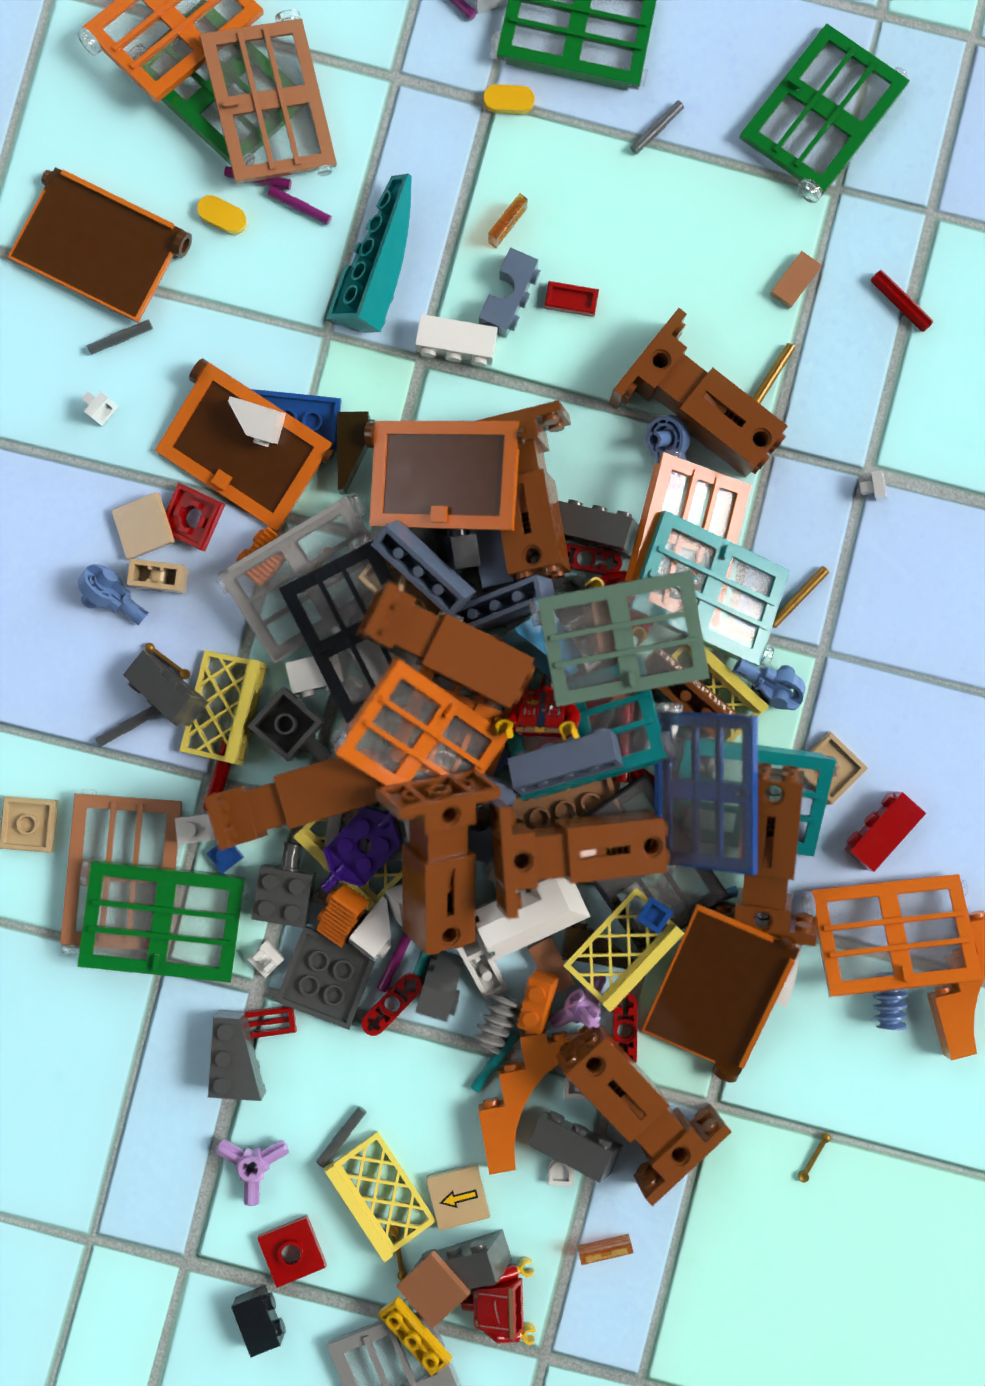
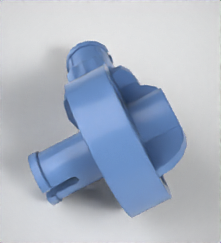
(673, 437)
(108, 592)
(773, 684)

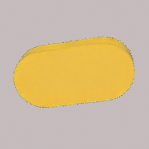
(509, 99)
(222, 215)

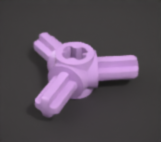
(580, 1007)
(243, 1158)

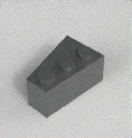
(598, 526)
(165, 689)
(439, 990)
(233, 1059)
(575, 1146)
(477, 1260)

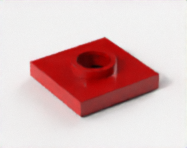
(182, 502)
(293, 1233)

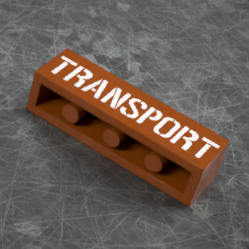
(696, 698)

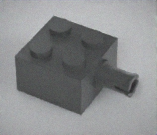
(290, 727)
(284, 891)

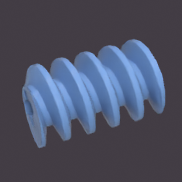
(891, 1010)

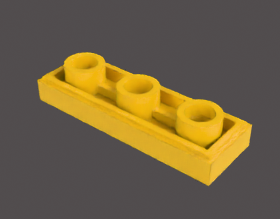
(415, 1335)

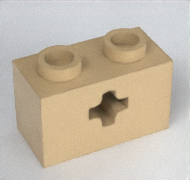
(157, 576)

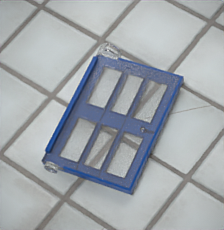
(709, 790)

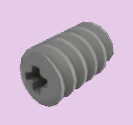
(497, 1022)

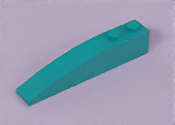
(371, 280)

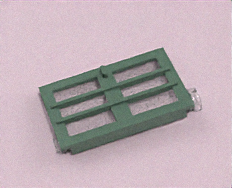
(622, 637)

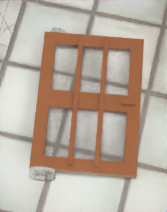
(269, 99)
(115, 831)

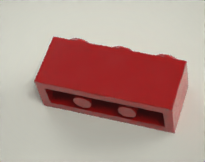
(884, 830)

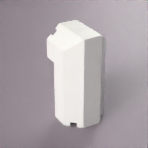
(543, 912)

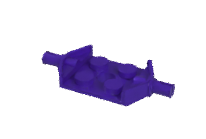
(344, 854)

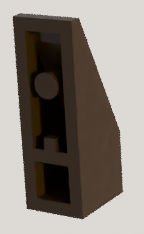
(350, 445)
(577, 934)

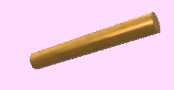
(774, 372)
(800, 595)

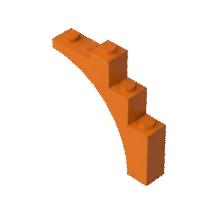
(955, 1005)
(501, 1117)

